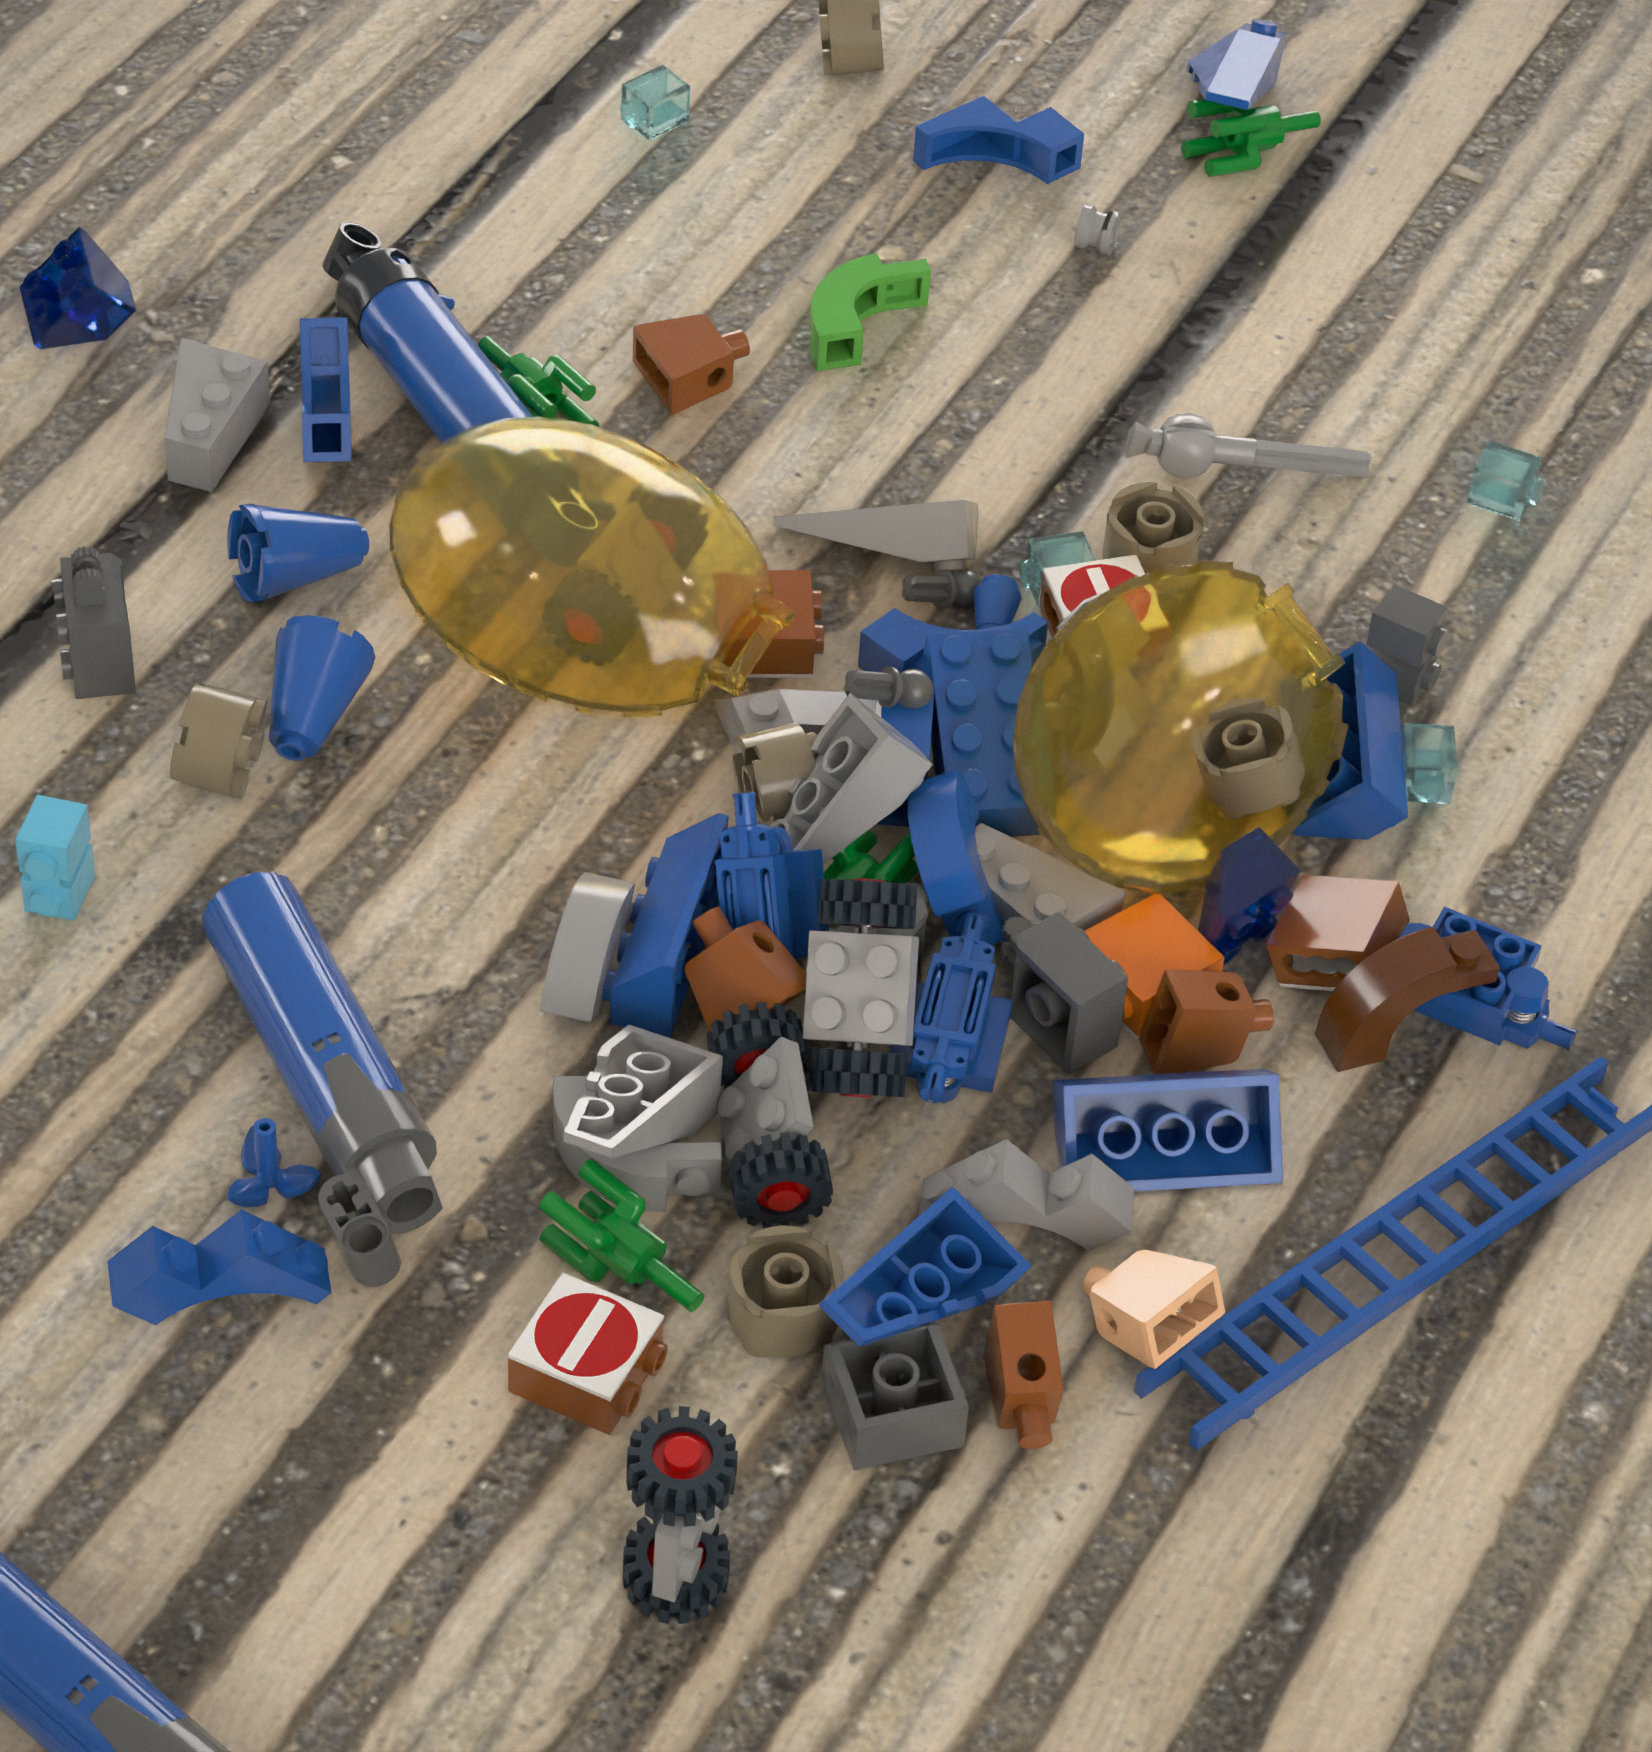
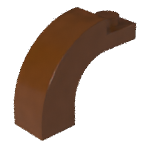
(1391, 984)

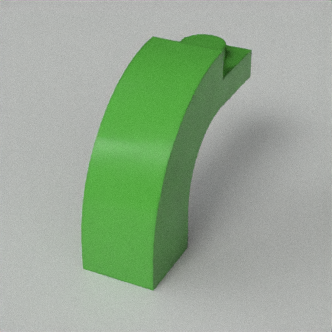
(854, 293)

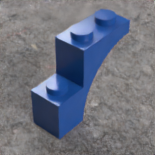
(981, 131)
(900, 640)
(242, 1256)

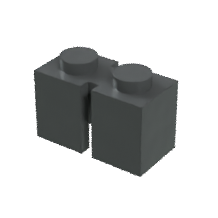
(1409, 637)

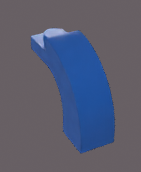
(325, 390)
(946, 852)

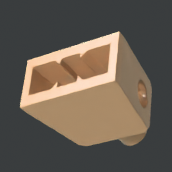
(1154, 1303)

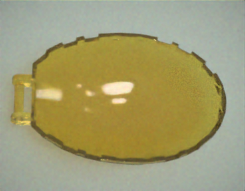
(581, 567)
(1116, 710)

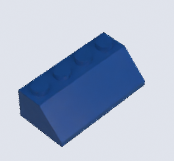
(1369, 777)
(652, 958)
(1174, 1127)

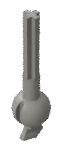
(1189, 447)

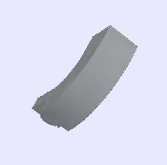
(586, 946)
(650, 1172)

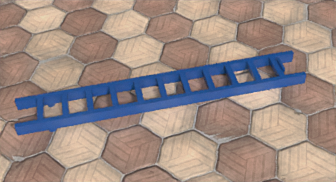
(1386, 1221)

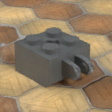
(94, 624)
(1063, 990)
(895, 1396)

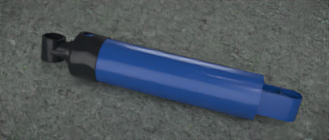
(416, 335)

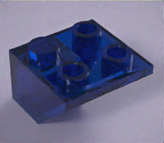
(76, 295)
(1246, 893)

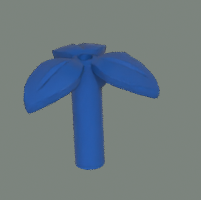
(262, 1159)

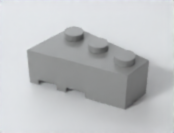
(212, 412)
(1039, 885)

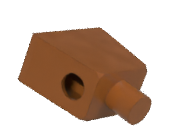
(687, 359)
(741, 967)
(1200, 1021)
(1024, 1370)

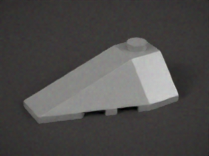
(919, 532)
(779, 707)
(857, 780)
(644, 1094)

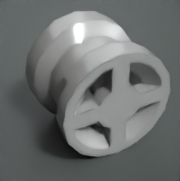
(1097, 229)

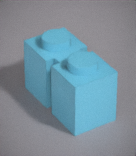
(55, 857)

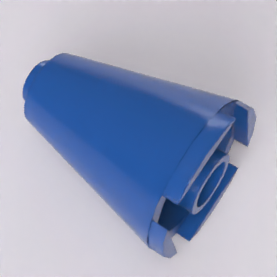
(290, 548)
(313, 682)

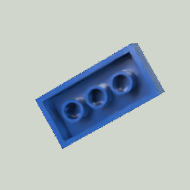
(974, 717)

